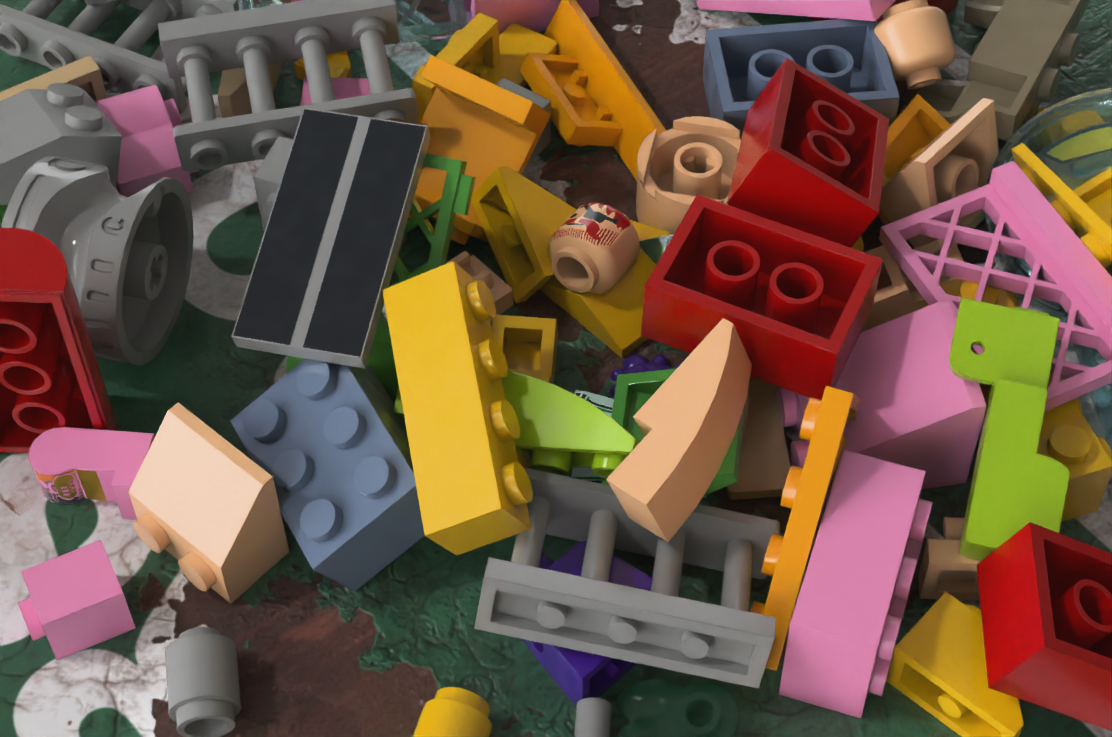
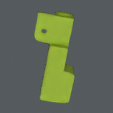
(1009, 477)

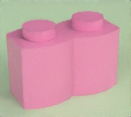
(147, 139)

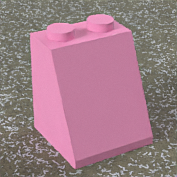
(910, 399)

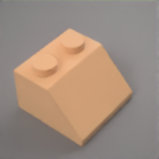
(207, 506)

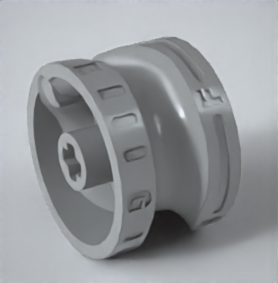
(121, 252)

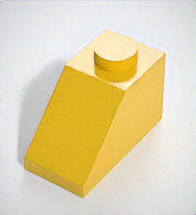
(945, 672)

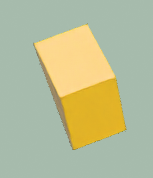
(519, 226)

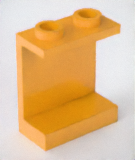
(475, 125)

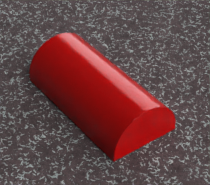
(44, 347)

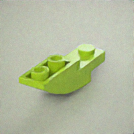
(560, 428)

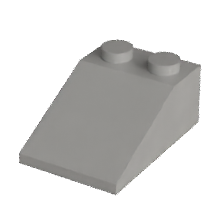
(53, 123)

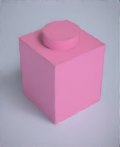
(75, 601)

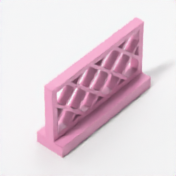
(1048, 246)

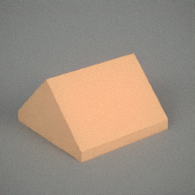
(945, 169)

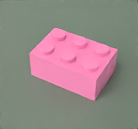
(856, 585)

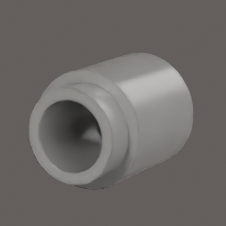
(202, 683)

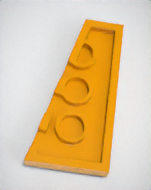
(805, 496)

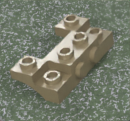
(1014, 61)

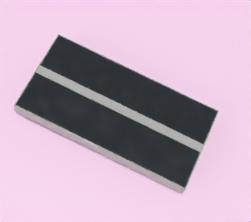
(332, 238)

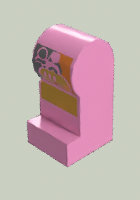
(89, 465)

